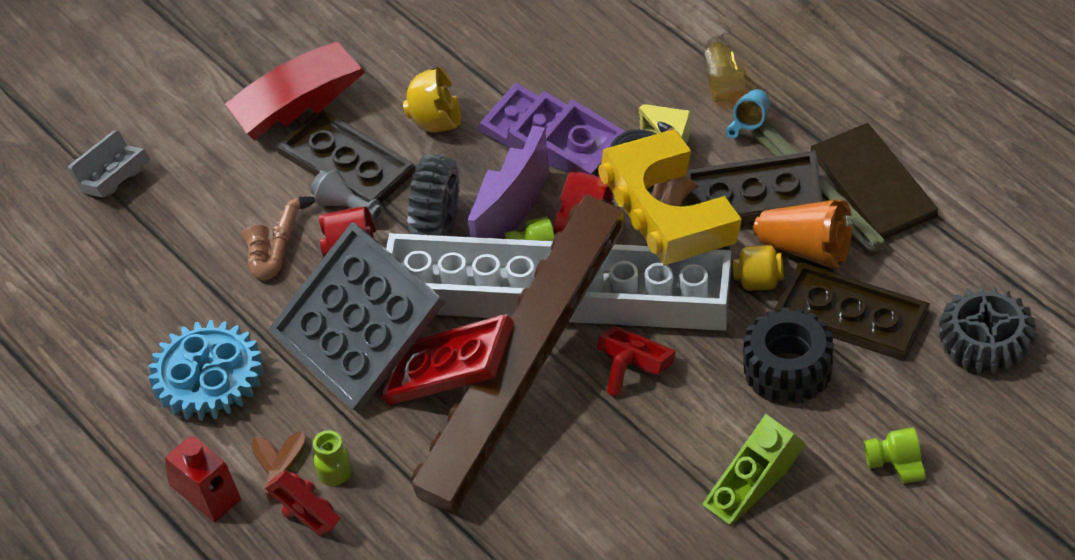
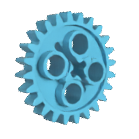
(205, 370)

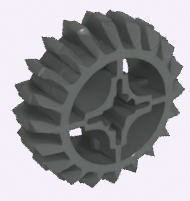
(433, 196)
(987, 330)

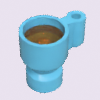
(749, 112)

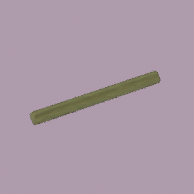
(861, 230)

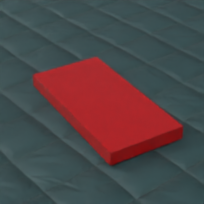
(449, 360)

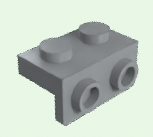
(107, 165)

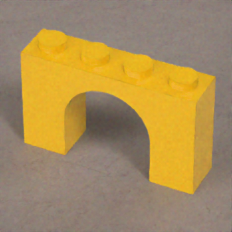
(669, 230)

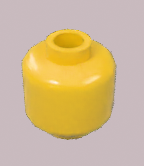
(759, 268)

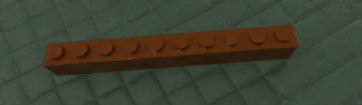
(539, 321)

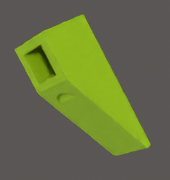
(754, 470)

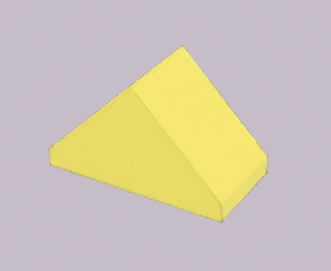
(678, 118)

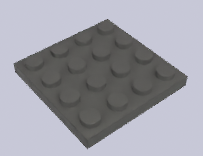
(356, 316)

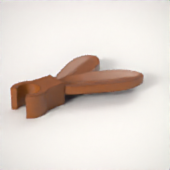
(275, 462)

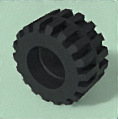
(788, 333)

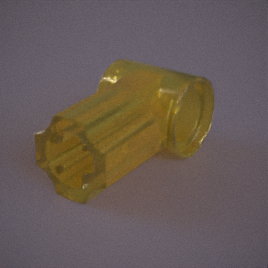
(725, 78)

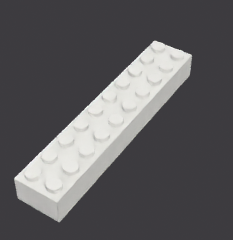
(630, 288)

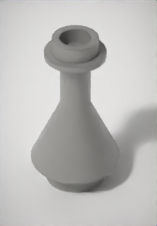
(332, 190)

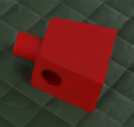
(191, 471)

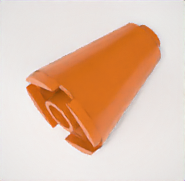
(808, 231)

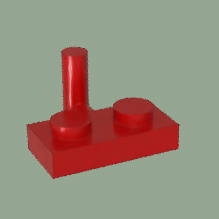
(634, 349)
(299, 501)

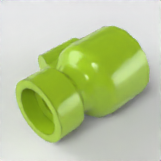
(536, 229)
(901, 450)
(331, 459)

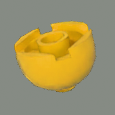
(431, 101)

